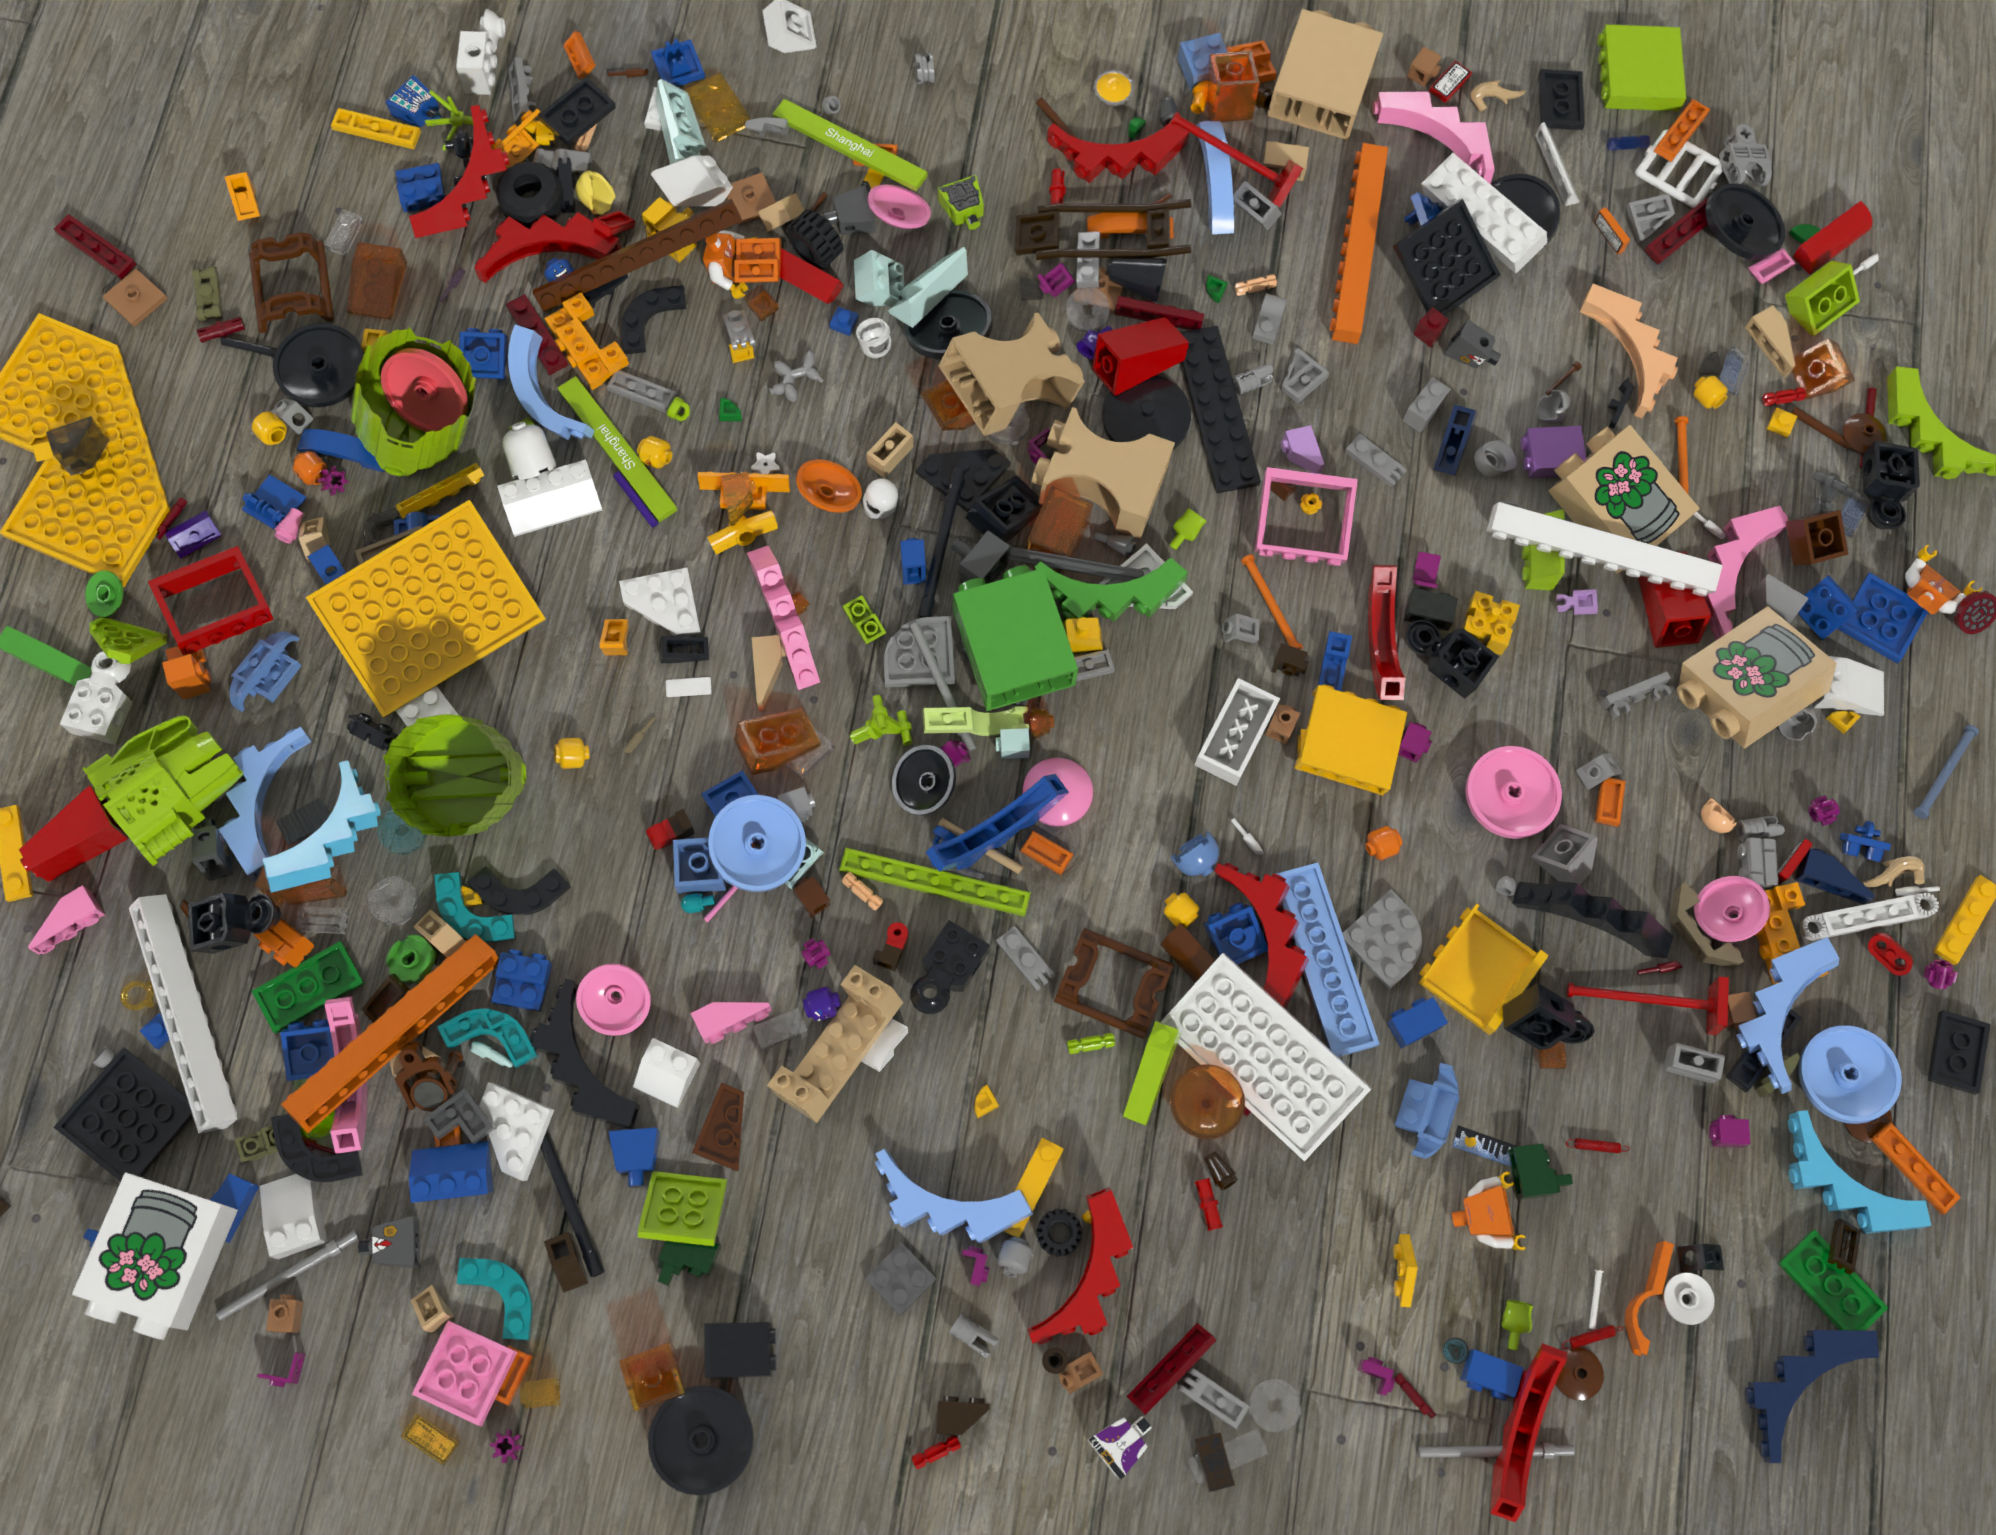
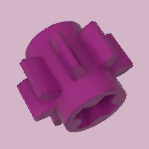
(327, 478)
(1823, 810)
(815, 953)
(1940, 974)
(511, 1440)

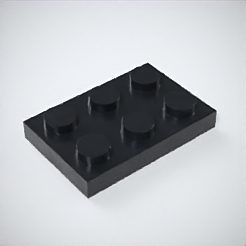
(1561, 99)
(577, 111)
(1959, 1052)

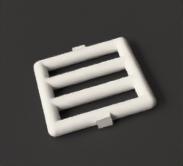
(1678, 192)

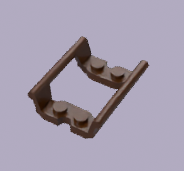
(299, 302)
(1144, 1000)

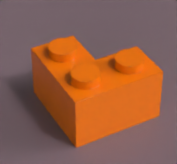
(187, 673)

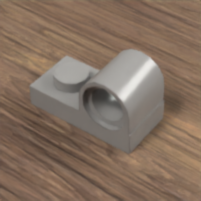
(1269, 318)

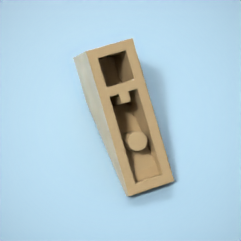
(1772, 336)
(767, 665)

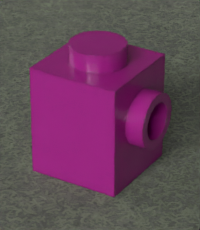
(1415, 742)
(1729, 1132)

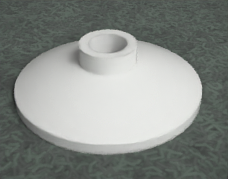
(1700, 1298)

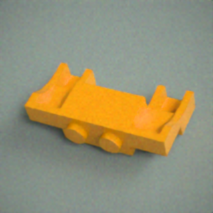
(582, 351)
(1778, 933)

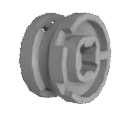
(924, 68)

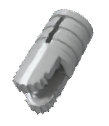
(1253, 379)
(1759, 828)
(967, 1333)

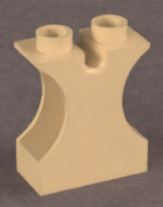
(1000, 375)
(1112, 474)

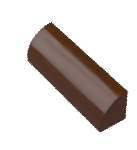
(1187, 953)

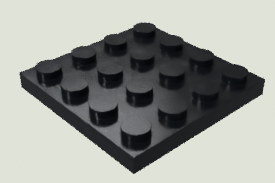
(1447, 259)
(126, 1117)

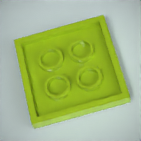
(682, 1208)

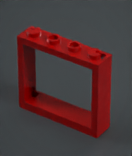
(200, 573)

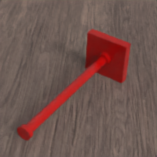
(1282, 182)
(1715, 1005)

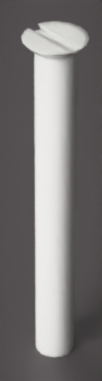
(1595, 1300)

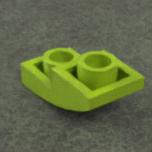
(863, 620)

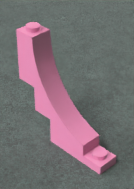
(1415, 111)
(1743, 535)

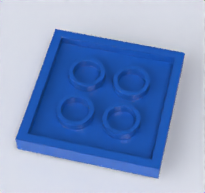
(1886, 618)

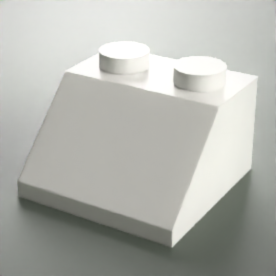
(788, 27)
(665, 1072)

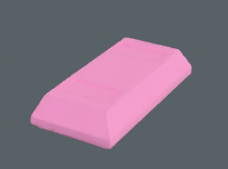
(1772, 266)

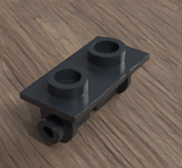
(363, 726)

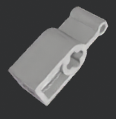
(580, 160)

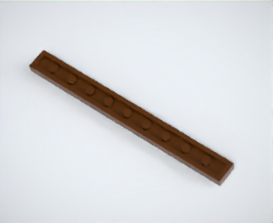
(638, 254)

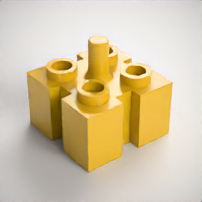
(663, 215)
(1490, 621)

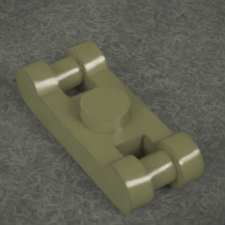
(207, 293)

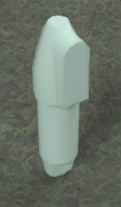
(486, 1051)

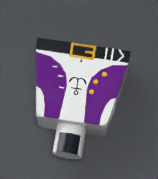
(1121, 1444)

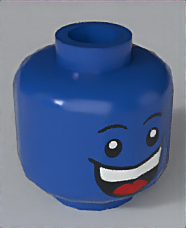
(557, 269)

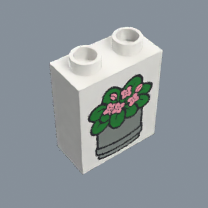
(153, 1256)

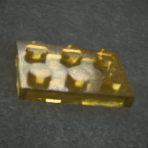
(717, 107)

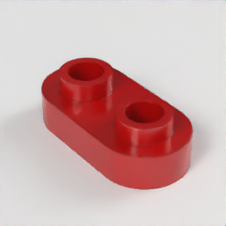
(1888, 955)

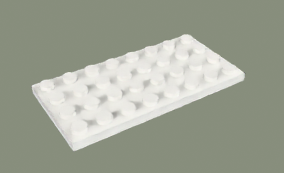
(1282, 1067)

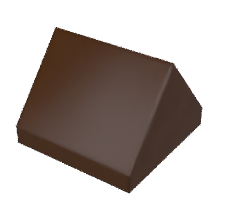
(1282, 490)

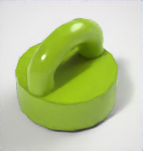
(675, 407)

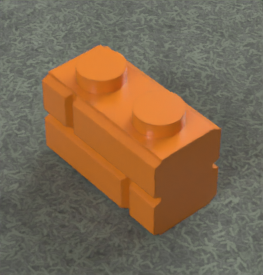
(286, 943)

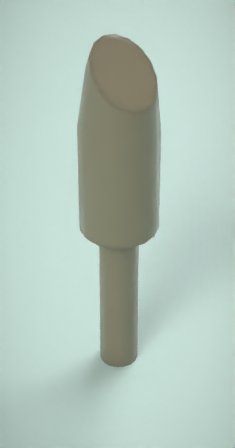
(638, 737)

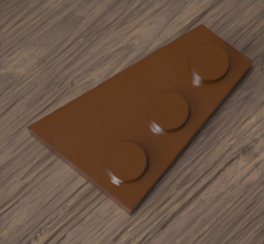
(721, 1131)

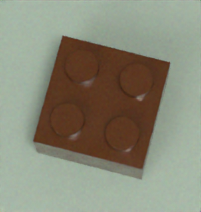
(1817, 537)

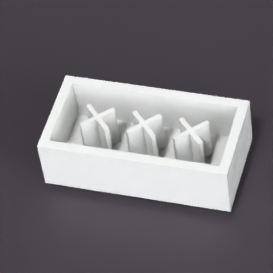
(1237, 731)

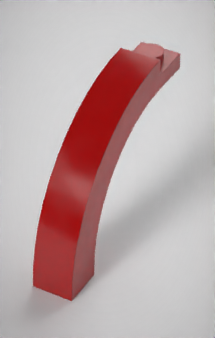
(1381, 631)

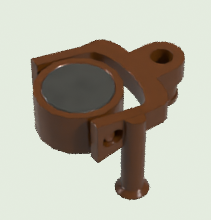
(433, 1083)

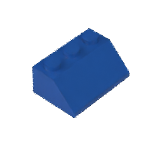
(450, 1172)

